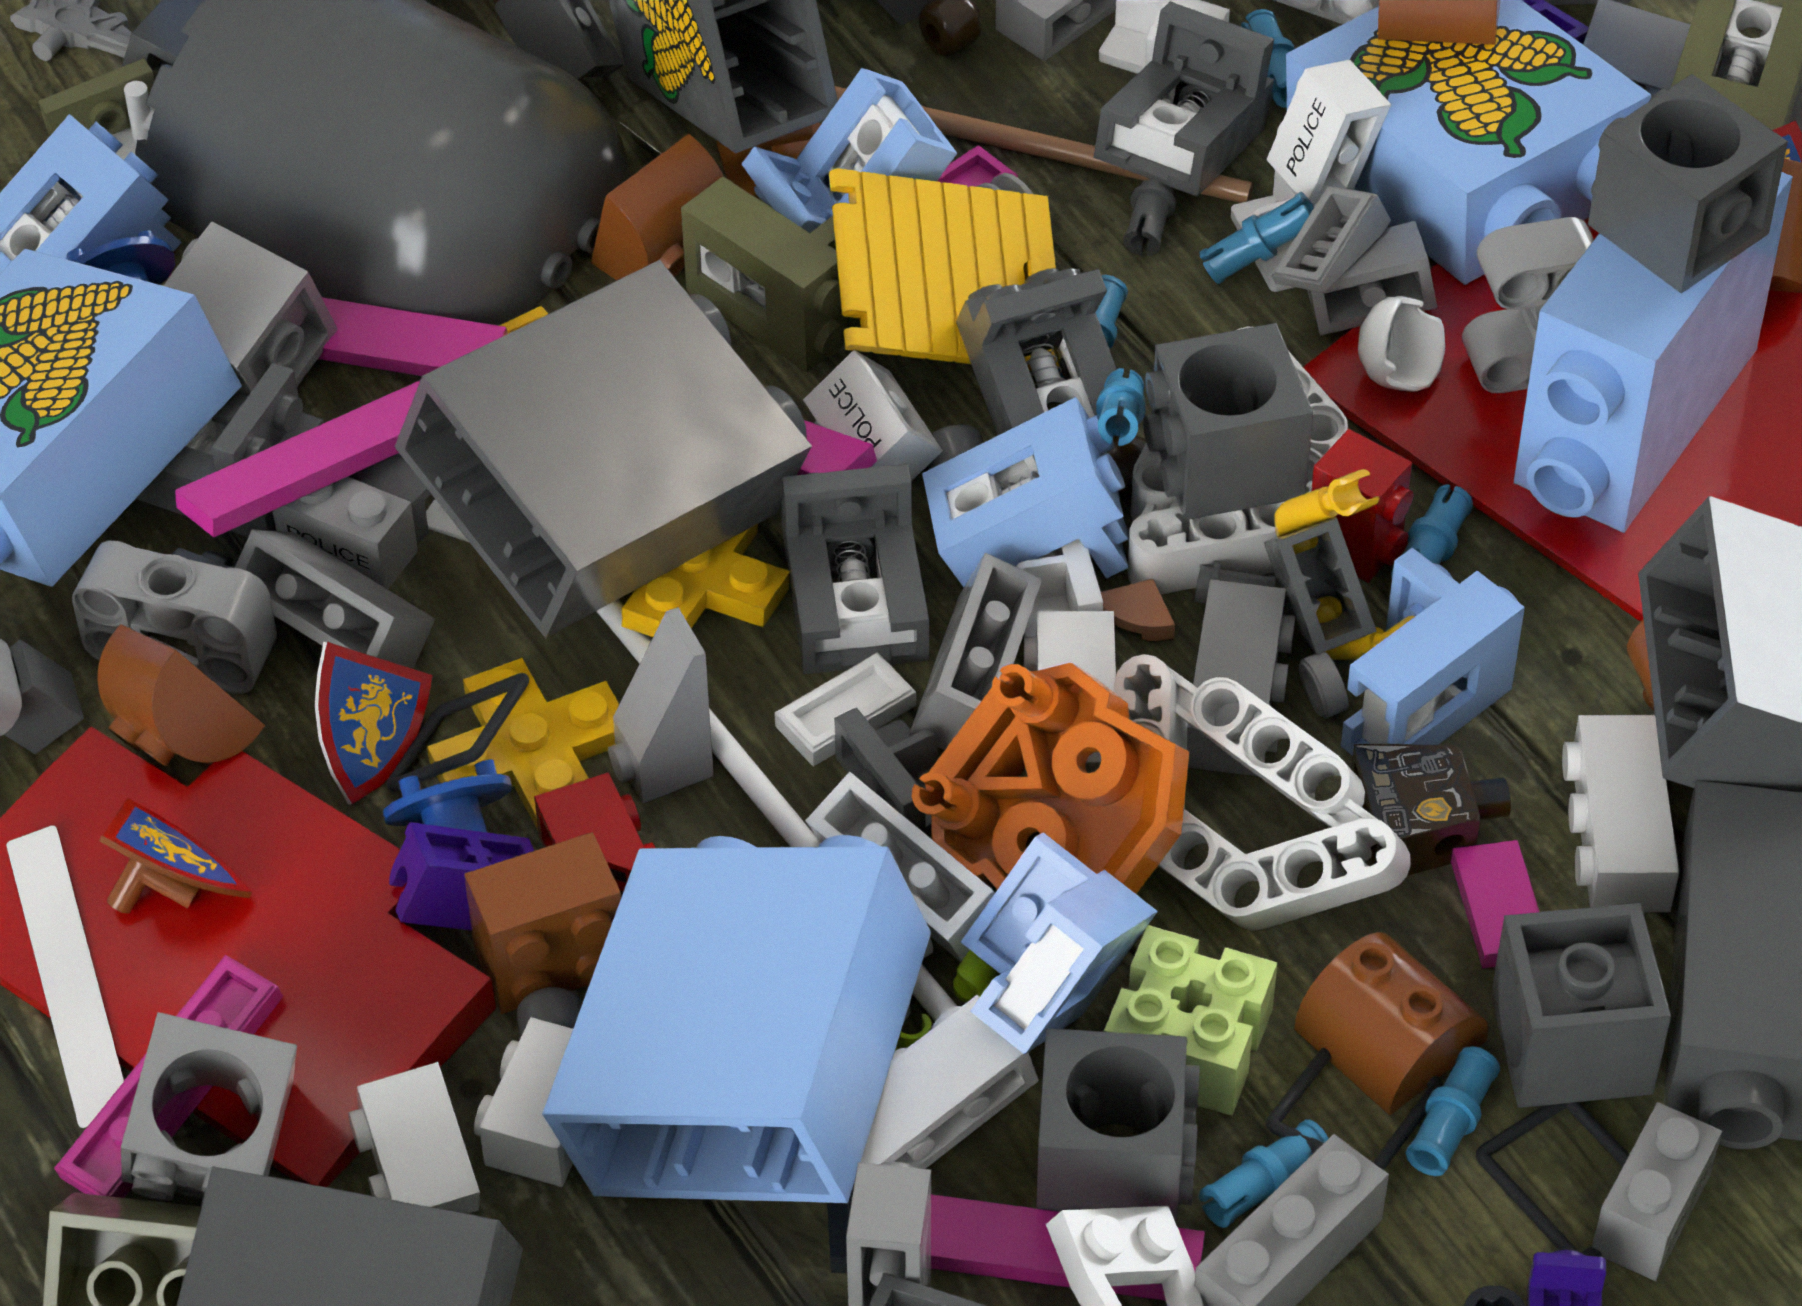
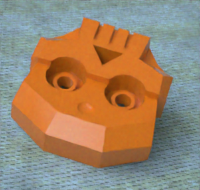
(1050, 724)

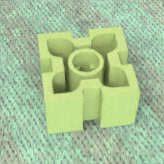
(1210, 1001)

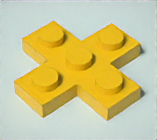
(713, 580)
(539, 739)

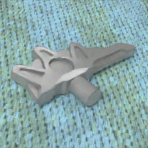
(73, 25)

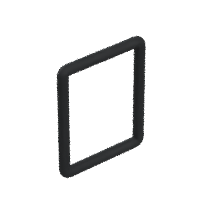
(512, 685)
(1520, 1128)
(1388, 1152)

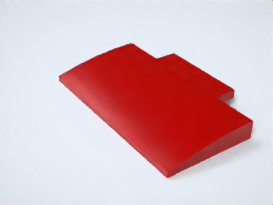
(320, 924)

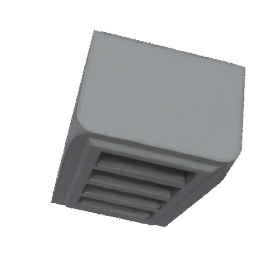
(1340, 214)

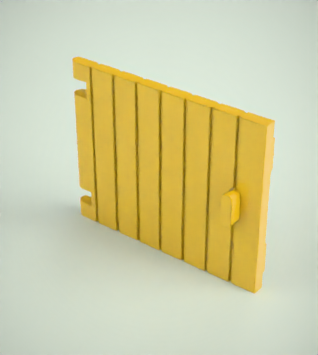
(918, 252)

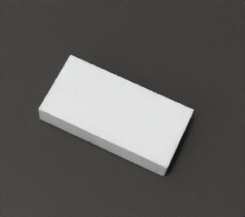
(869, 686)

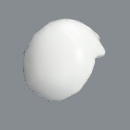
(1401, 344)

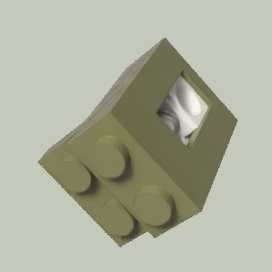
(1717, 34)
(765, 272)

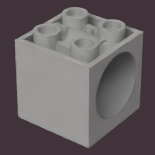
(255, 304)
(194, 1055)

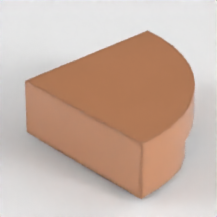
(1140, 610)

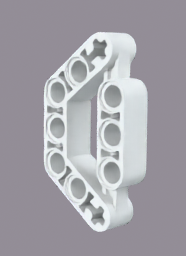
(1174, 548)
(1295, 776)

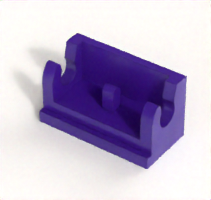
(434, 869)

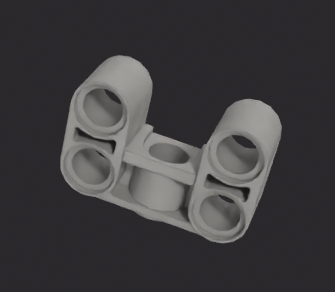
(1523, 271)
(210, 606)

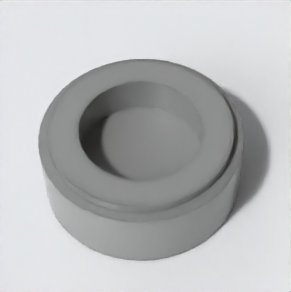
(1323, 685)

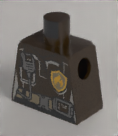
(1427, 799)

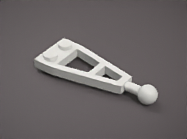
(1123, 1249)

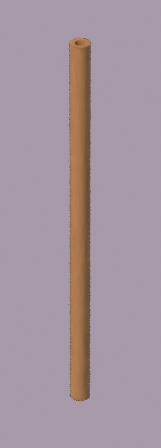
(1058, 149)

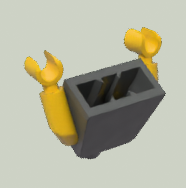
(1319, 573)

